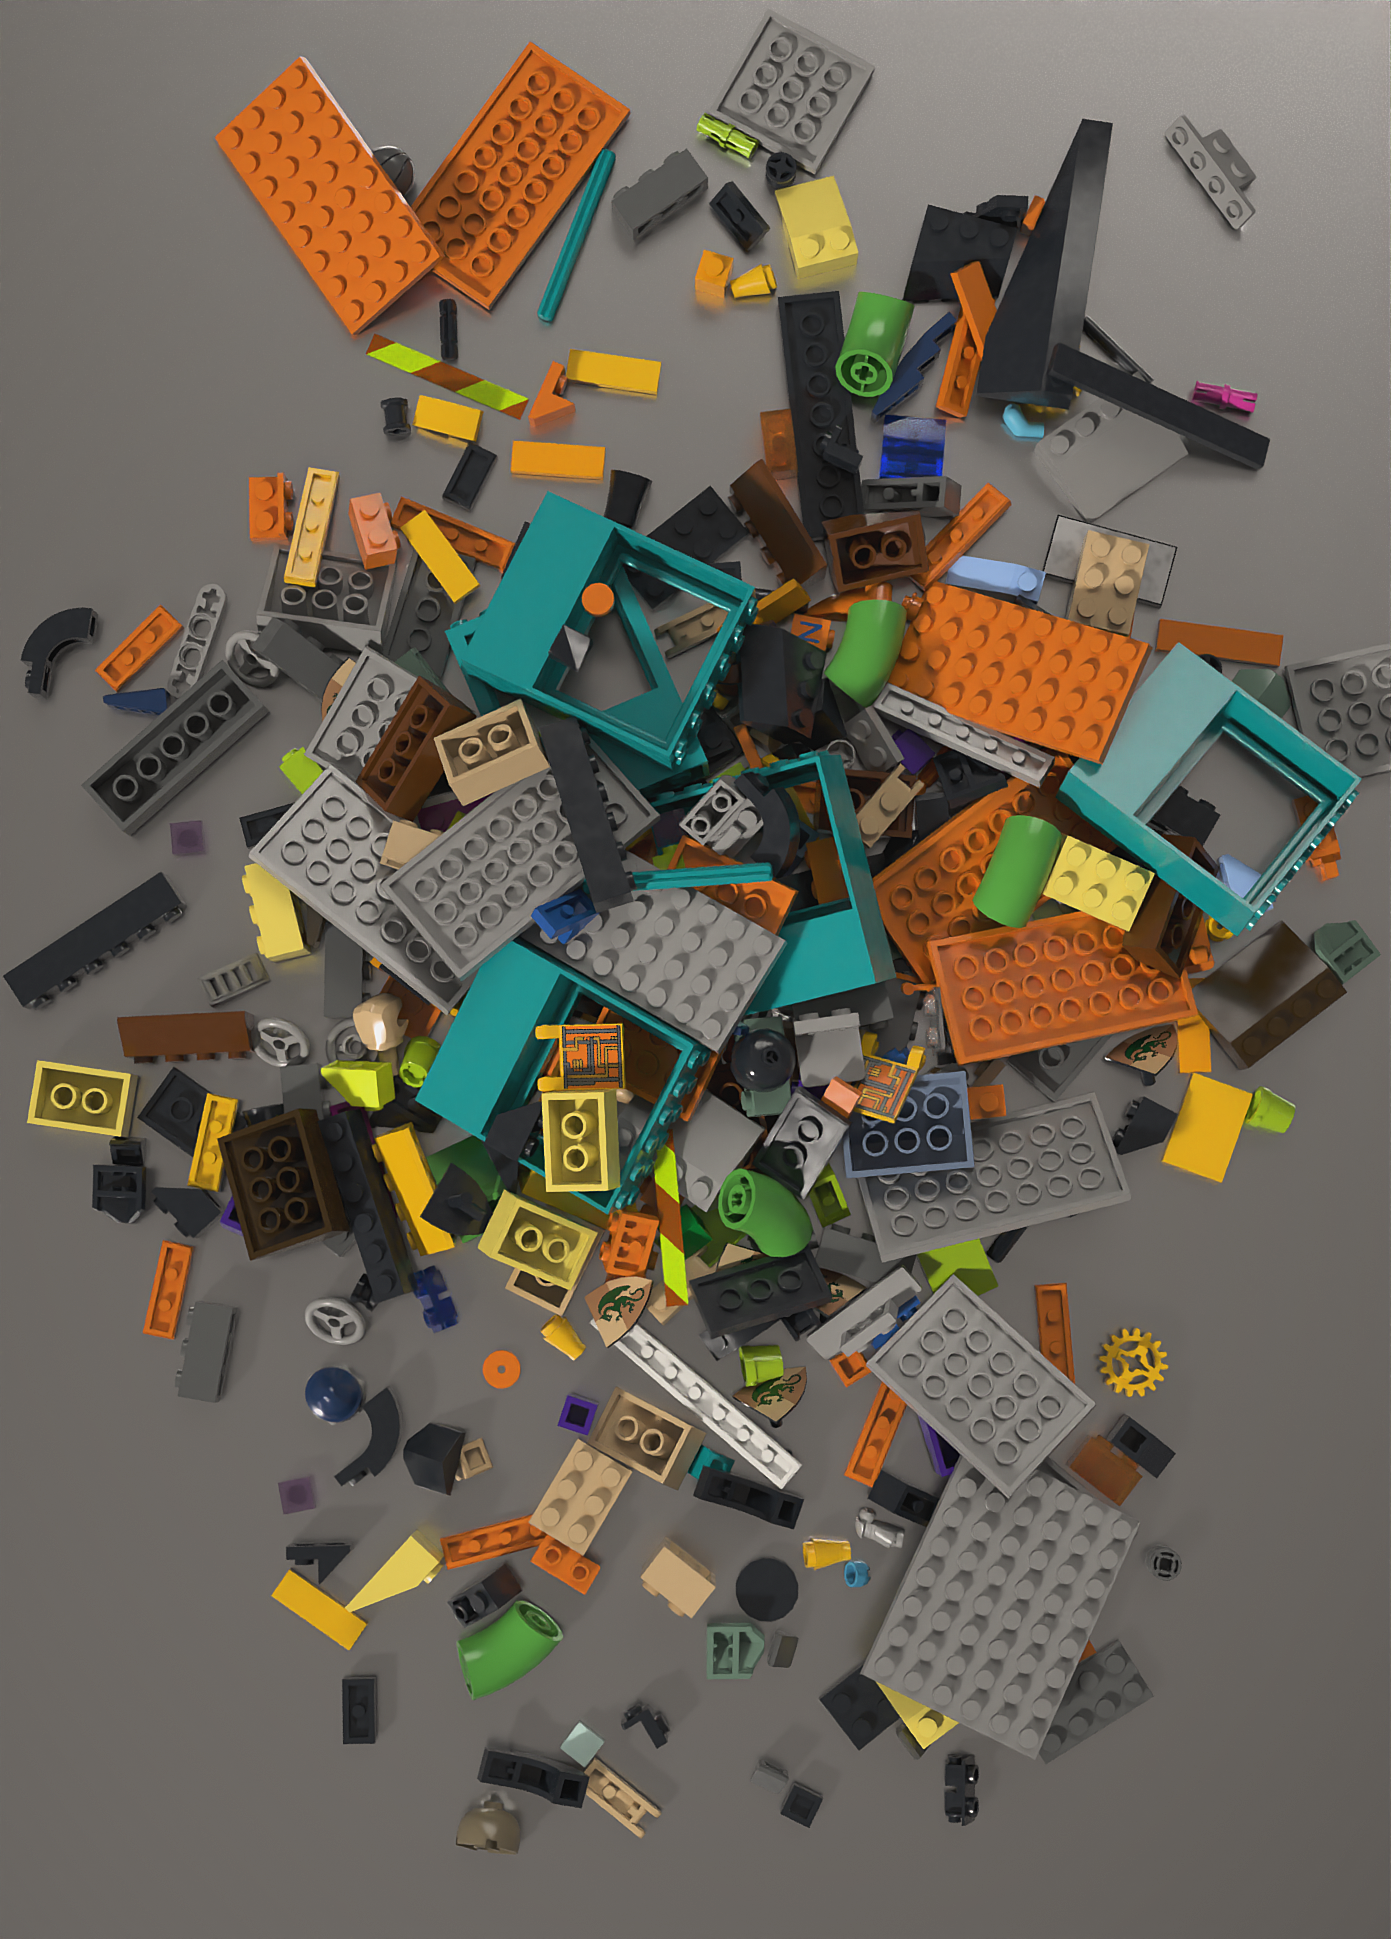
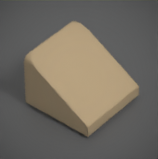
(473, 1460)

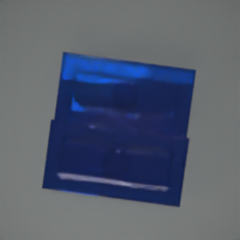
(912, 447)

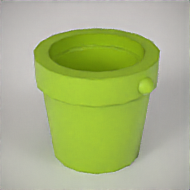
(418, 1059)
(1269, 1111)
(760, 1363)

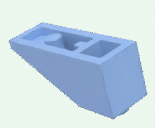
(996, 579)

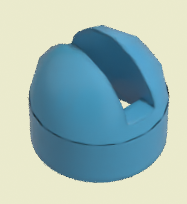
(856, 1574)

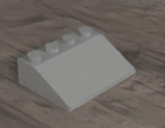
(1107, 456)
(344, 608)
(705, 1147)

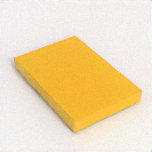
(1207, 1127)

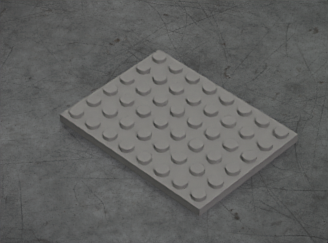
(1001, 1603)

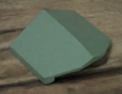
(1266, 688)
(1344, 948)
(732, 1650)

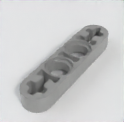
(193, 641)

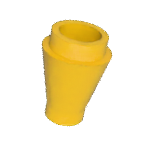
(754, 282)
(562, 1336)
(822, 1553)

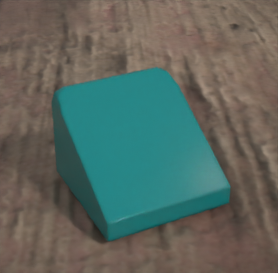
(710, 1458)

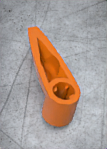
(836, 606)

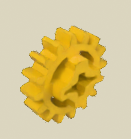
(1140, 1349)

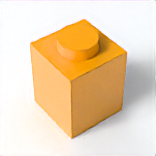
(714, 273)

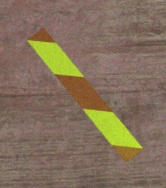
(447, 376)
(670, 1225)

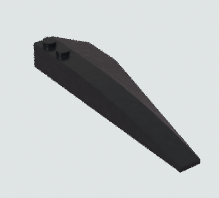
(1050, 282)

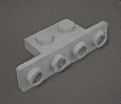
(1216, 167)
(868, 735)
(865, 1316)

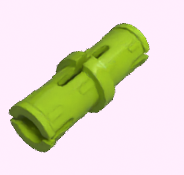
(727, 135)

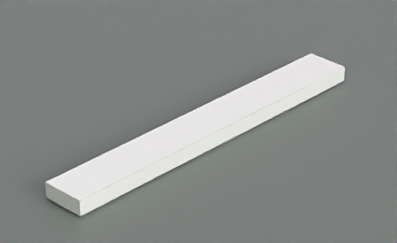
(708, 1405)

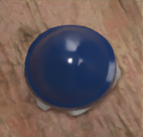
(334, 1394)

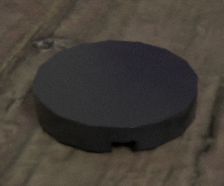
(767, 1589)

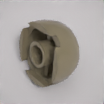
(489, 1830)

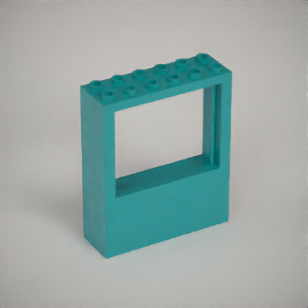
(544, 590)
(650, 711)
(1158, 745)
(831, 943)
(495, 1059)

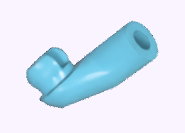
(1020, 425)

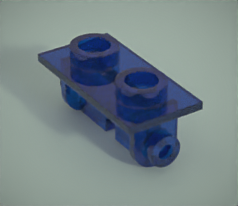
(435, 1311)

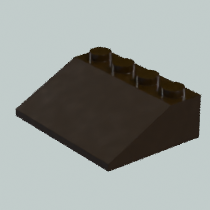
(1265, 995)
(283, 1184)

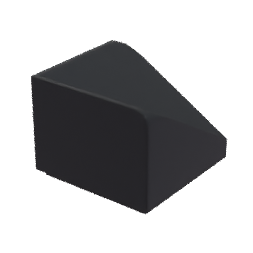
(570, 648)

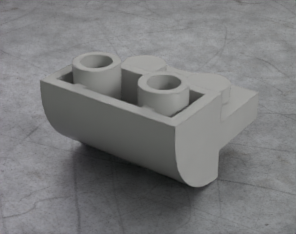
(718, 810)

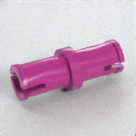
(1224, 396)

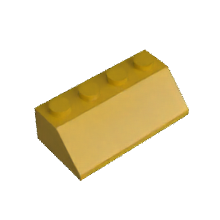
(414, 1185)

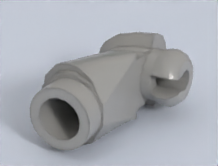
(879, 1531)

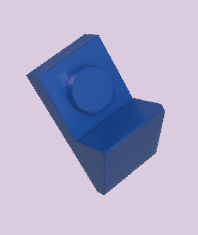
(565, 915)

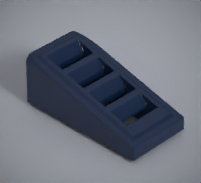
(144, 701)

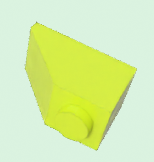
(362, 1082)

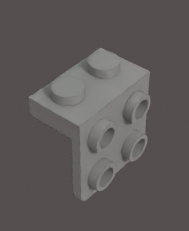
(829, 1048)

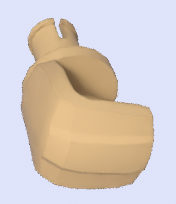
(380, 1028)

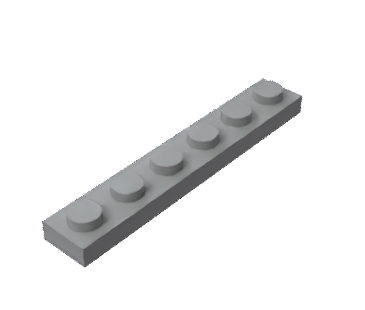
(963, 735)

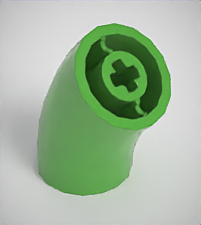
(873, 343)
(868, 649)
(1018, 870)
(764, 1212)
(507, 1649)

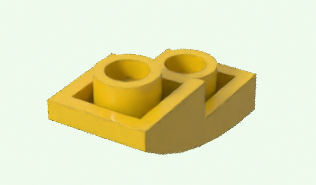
(447, 418)

